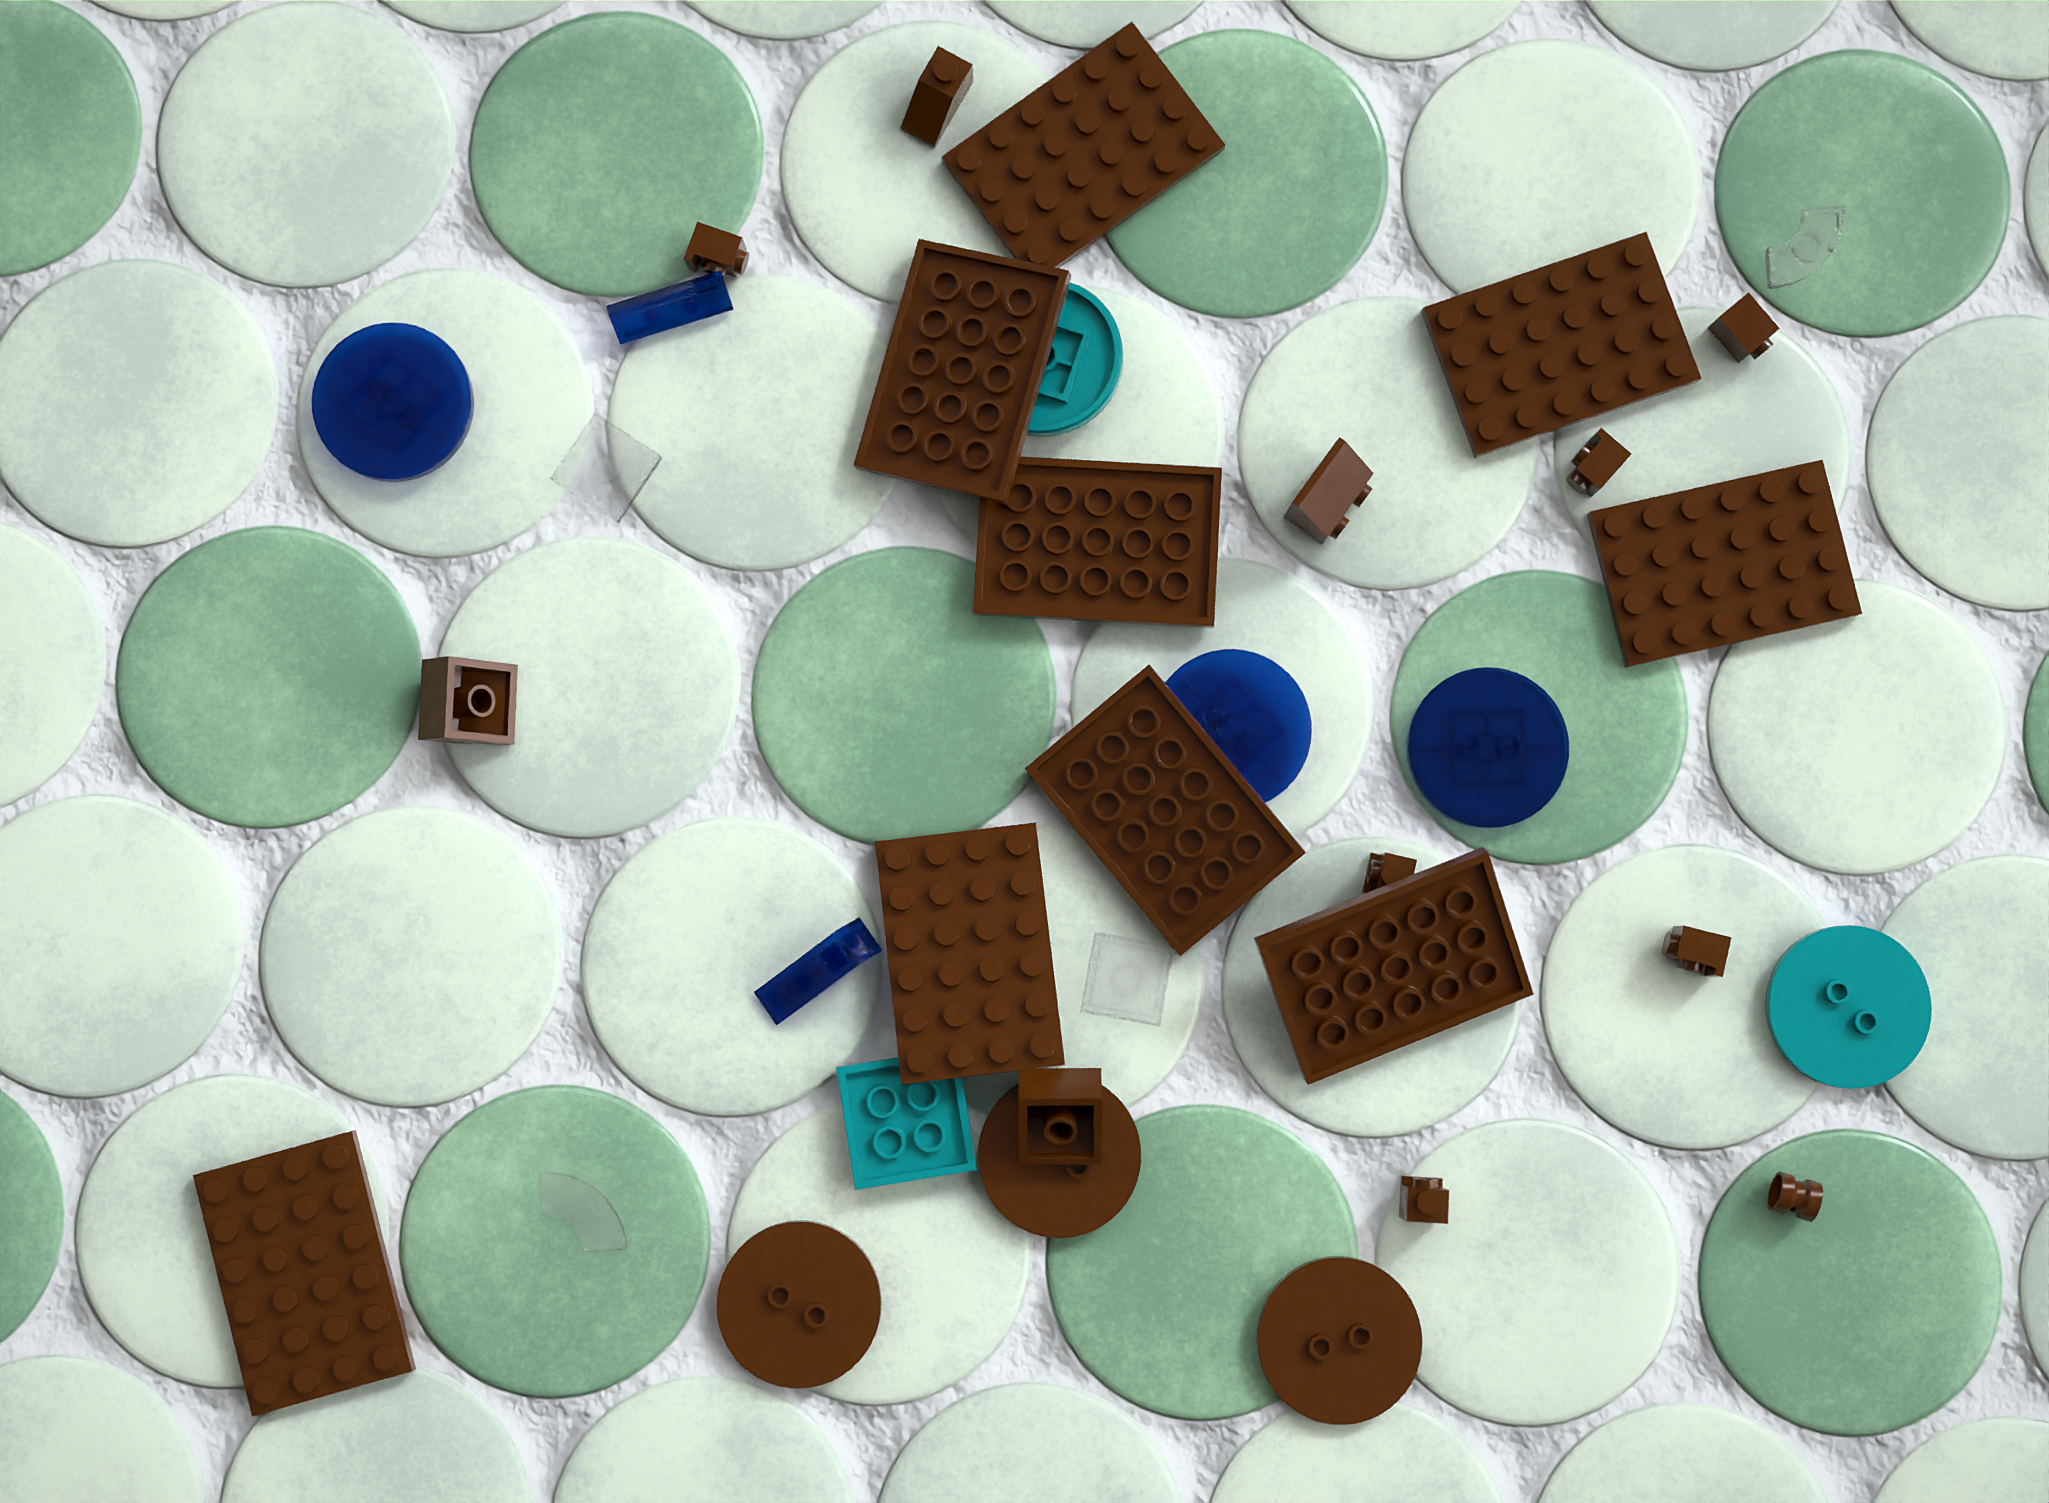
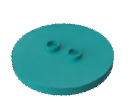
(1081, 366)
(1848, 1006)

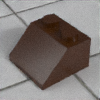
(1330, 492)
(467, 701)
(1060, 1116)

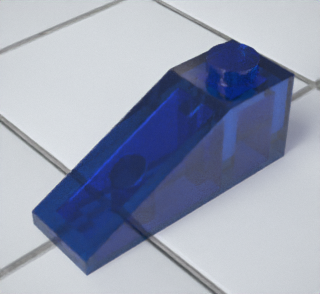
(818, 970)

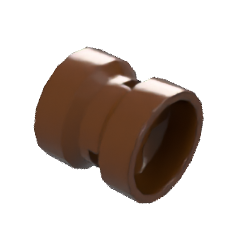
(1799, 1197)

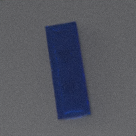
(670, 307)

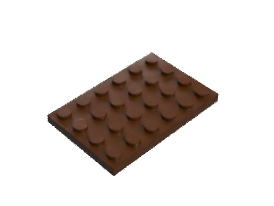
(1083, 151)
(1560, 344)
(962, 370)
(1101, 544)
(1724, 563)
(1165, 810)
(969, 954)
(1394, 965)
(304, 1273)

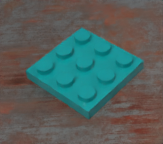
(903, 1129)

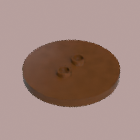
(1059, 1198)
(799, 1304)
(1339, 1340)

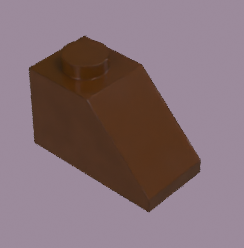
(937, 96)

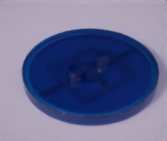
(392, 402)
(1250, 713)
(1487, 747)

